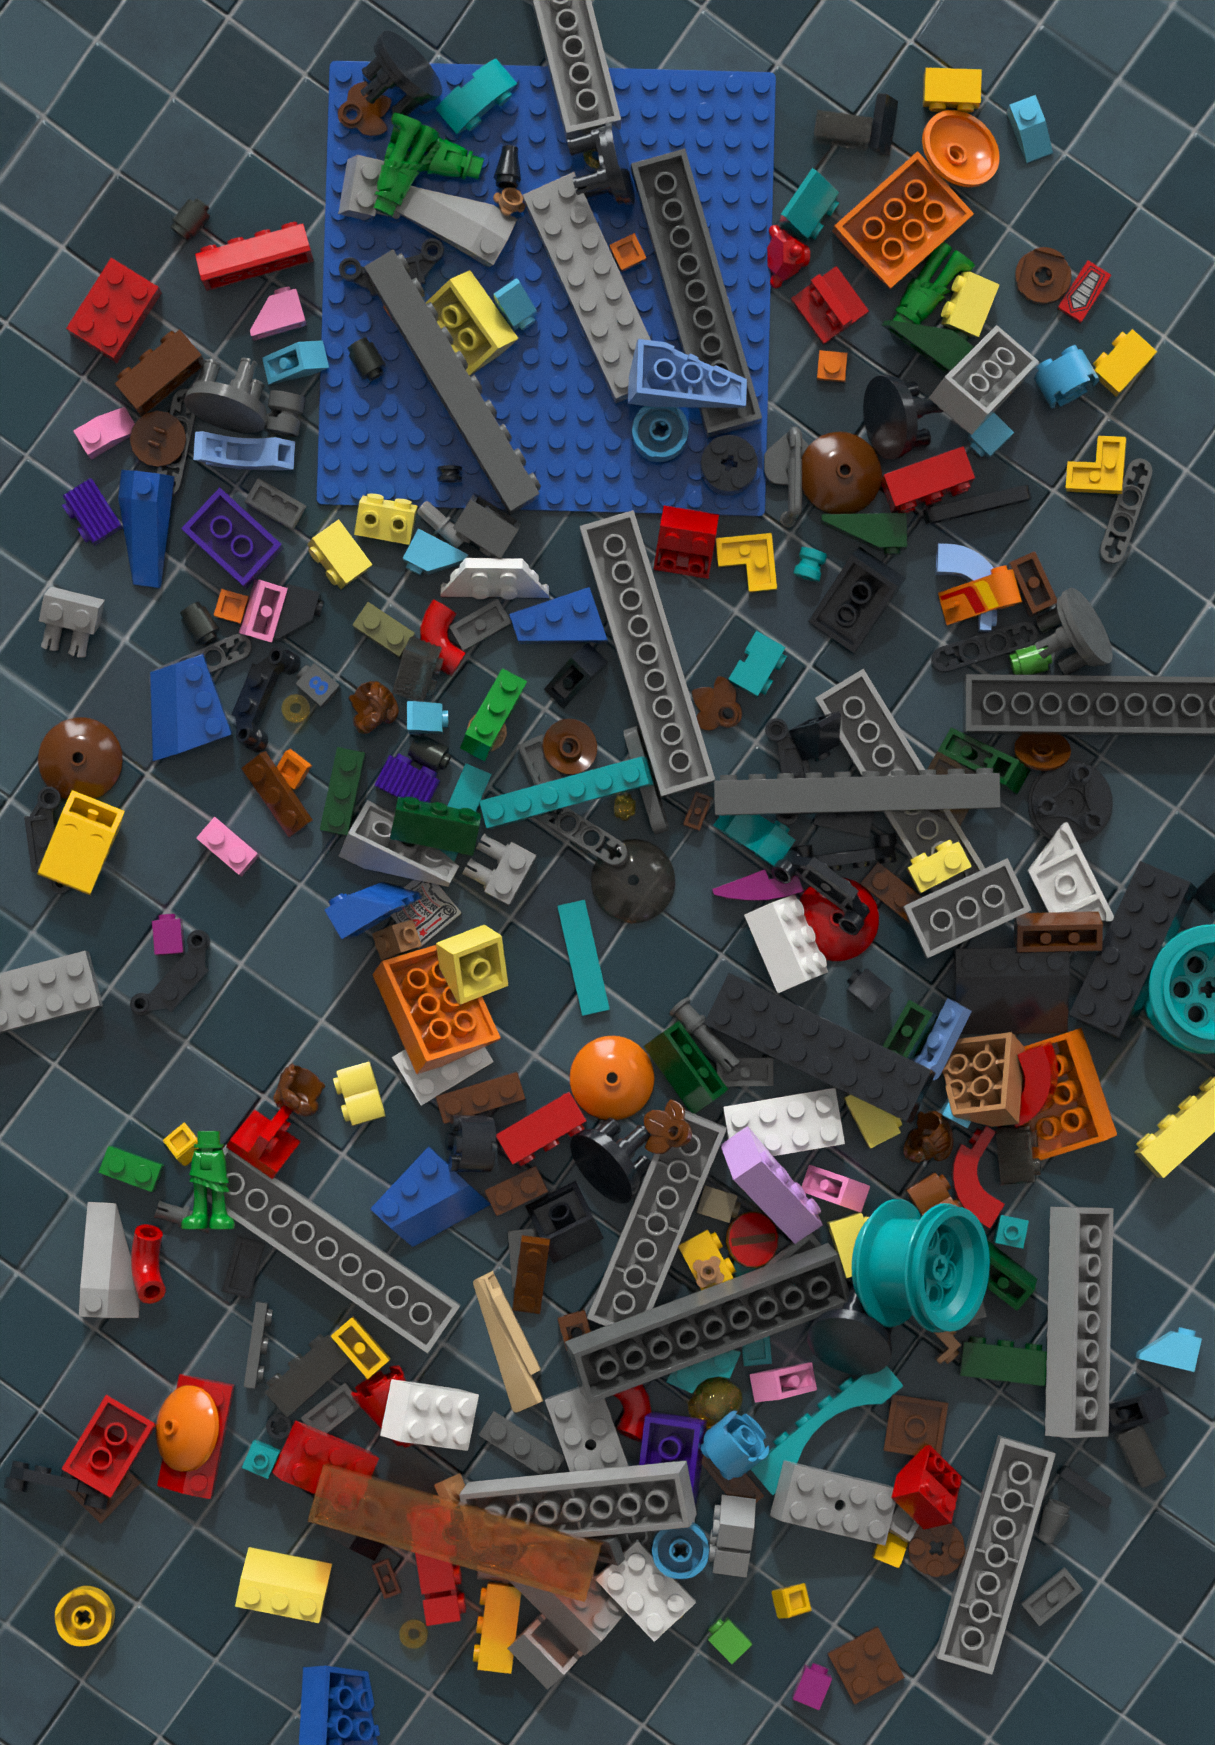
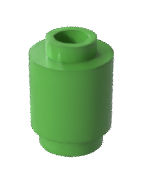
(1028, 661)

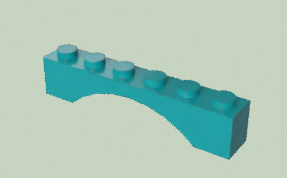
(566, 792)
(854, 1392)

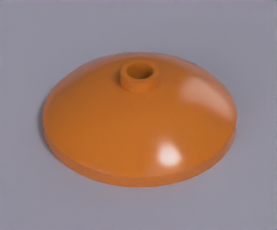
(960, 148)
(608, 1099)
(187, 1428)

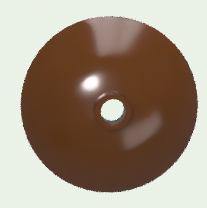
(825, 484)
(100, 762)

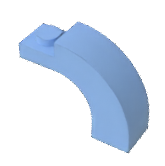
(244, 452)
(969, 565)

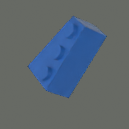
(560, 620)

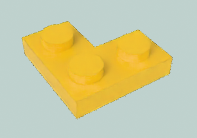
(1101, 476)
(755, 553)

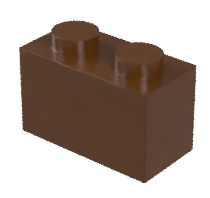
(1033, 584)
(516, 1190)

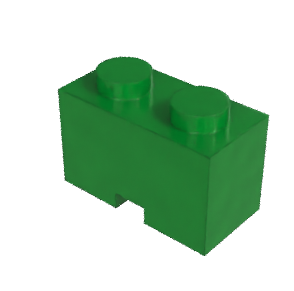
(131, 1168)

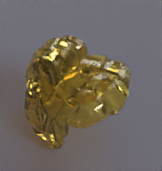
(714, 1400)

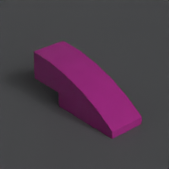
(758, 888)

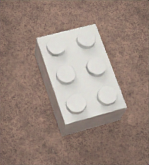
(786, 943)
(429, 1415)

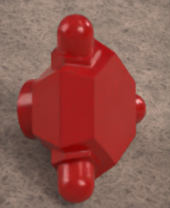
(785, 255)

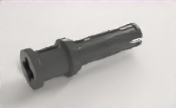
(695, 1026)

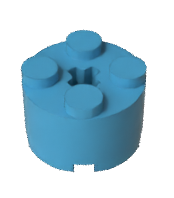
(1065, 377)
(653, 446)
(735, 1445)
(680, 1565)

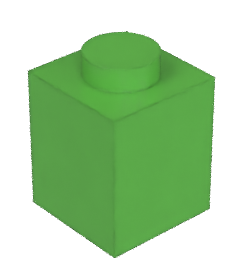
(728, 1639)

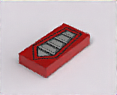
(1084, 291)

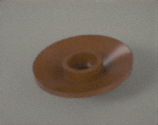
(582, 745)
(1042, 751)

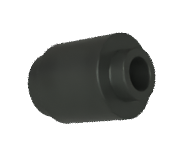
(190, 218)
(366, 359)
(199, 623)
(429, 753)

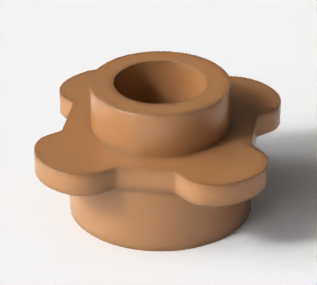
(509, 201)
(701, 1267)

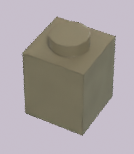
(718, 1204)

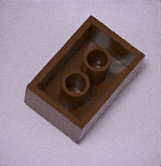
(159, 372)

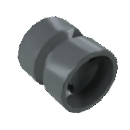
(284, 413)

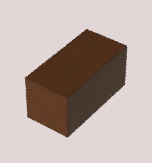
(697, 811)
(386, 1578)

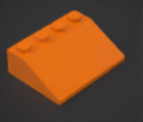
(902, 220)
(427, 1014)
(1078, 1108)

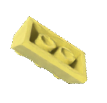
(472, 321)
(283, 1585)

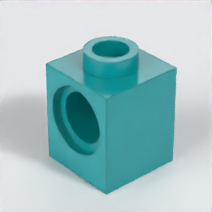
(1010, 1231)
(261, 1458)

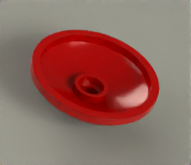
(830, 938)

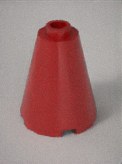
(373, 1396)

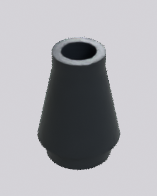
(508, 169)

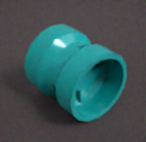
(810, 564)

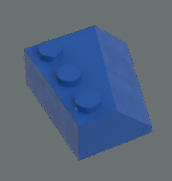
(185, 708)
(366, 908)
(427, 1199)
(336, 1707)

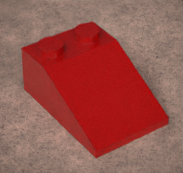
(109, 1446)

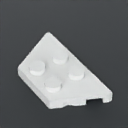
(494, 578)
(1066, 878)

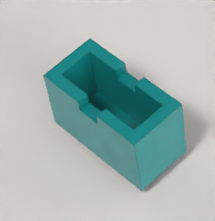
(762, 659)

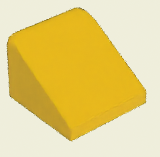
(182, 1143)
(892, 1551)
(791, 1601)

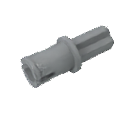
(440, 523)

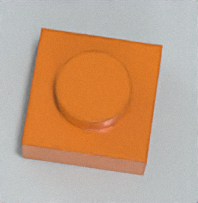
(627, 252)
(831, 366)
(231, 606)
(293, 768)

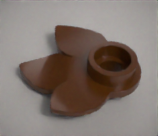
(368, 115)
(713, 703)
(663, 1127)

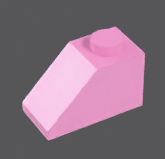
(279, 314)
(105, 432)
(835, 1188)
(783, 1382)

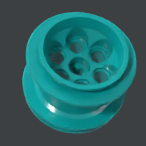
(1169, 1012)
(921, 1265)

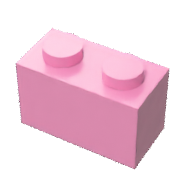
(263, 610)
(228, 846)

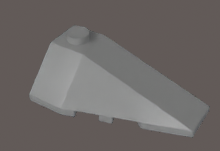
(463, 223)
(371, 848)
(106, 1266)

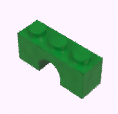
(493, 714)

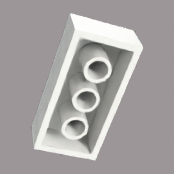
(790, 1121)

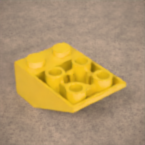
(81, 842)

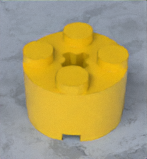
(68, 1616)

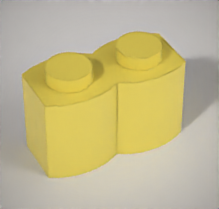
(360, 1094)

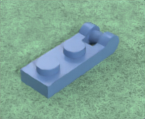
(943, 1037)

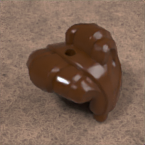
(374, 706)
(298, 1090)
(930, 1139)

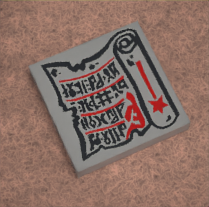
(430, 912)

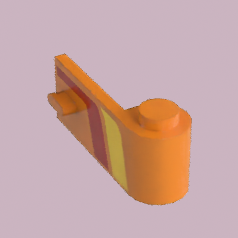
(980, 596)

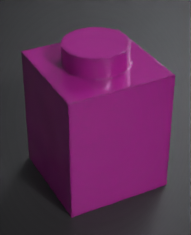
(168, 935)
(812, 1685)

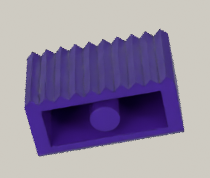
(92, 512)
(407, 781)

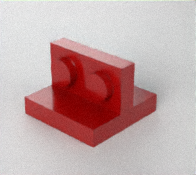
(829, 305)
(265, 1141)

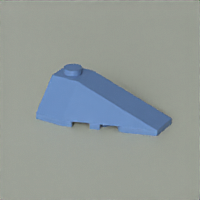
(674, 379)

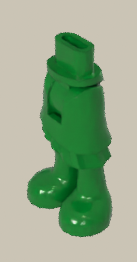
(444, 158)
(396, 174)
(921, 295)
(208, 1171)

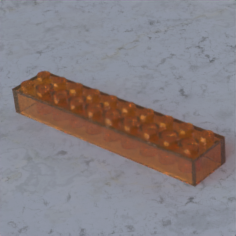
(455, 1532)

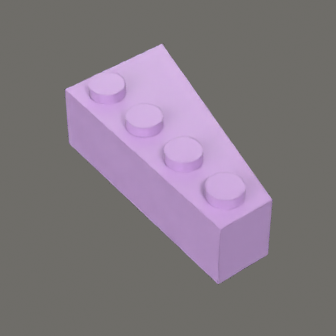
(770, 1185)

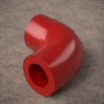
(435, 630)
(146, 1265)
(635, 1407)

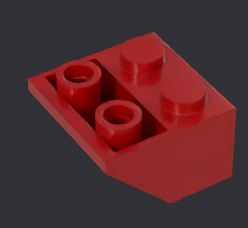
(686, 542)
(928, 1489)

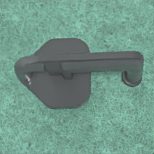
(784, 467)

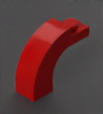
(1041, 1080)
(966, 1181)

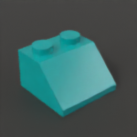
(809, 207)

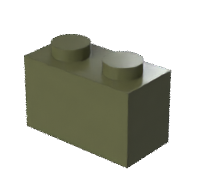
(383, 630)

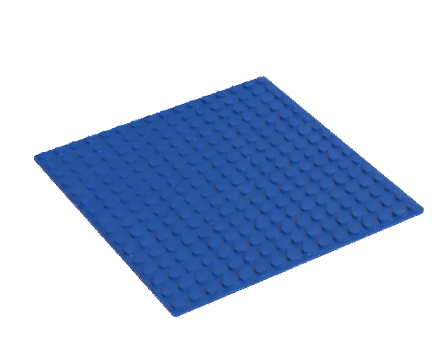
(547, 384)

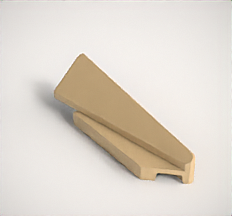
(509, 1344)

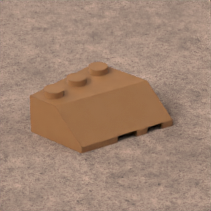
(985, 1079)

